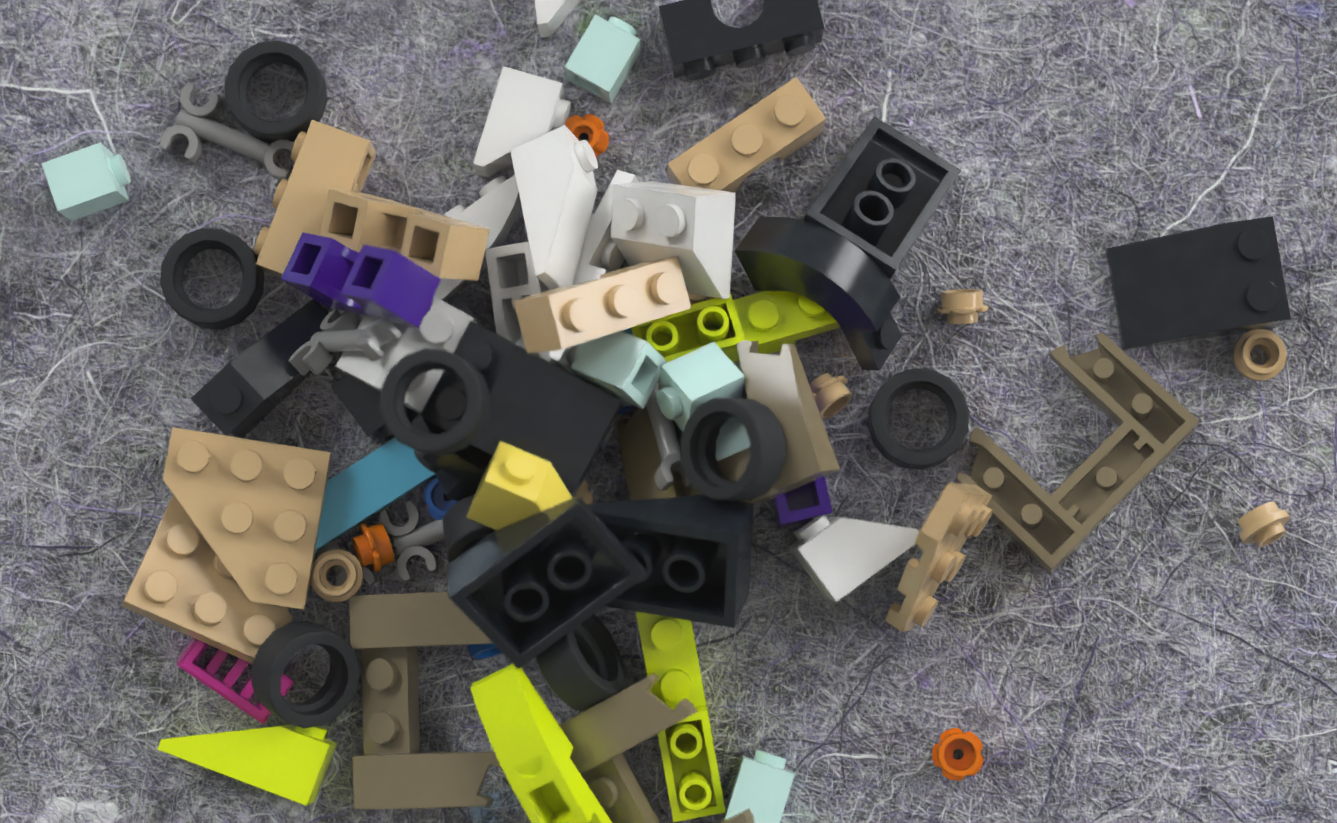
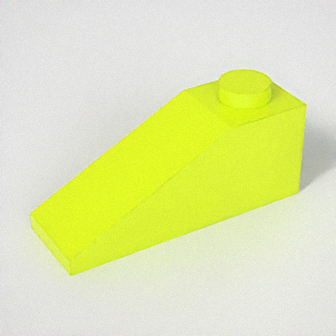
(273, 758)

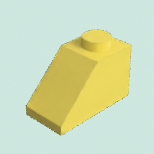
(515, 488)

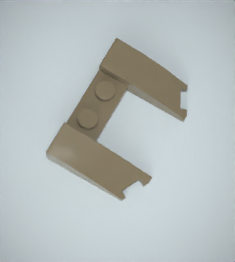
(770, 380)
(1147, 433)
(614, 727)
(392, 768)

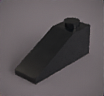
(259, 375)

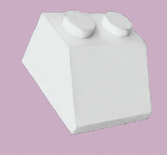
(681, 221)
(439, 330)
(847, 551)

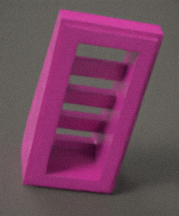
(188, 662)

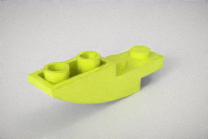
(763, 317)
(687, 745)
(533, 750)

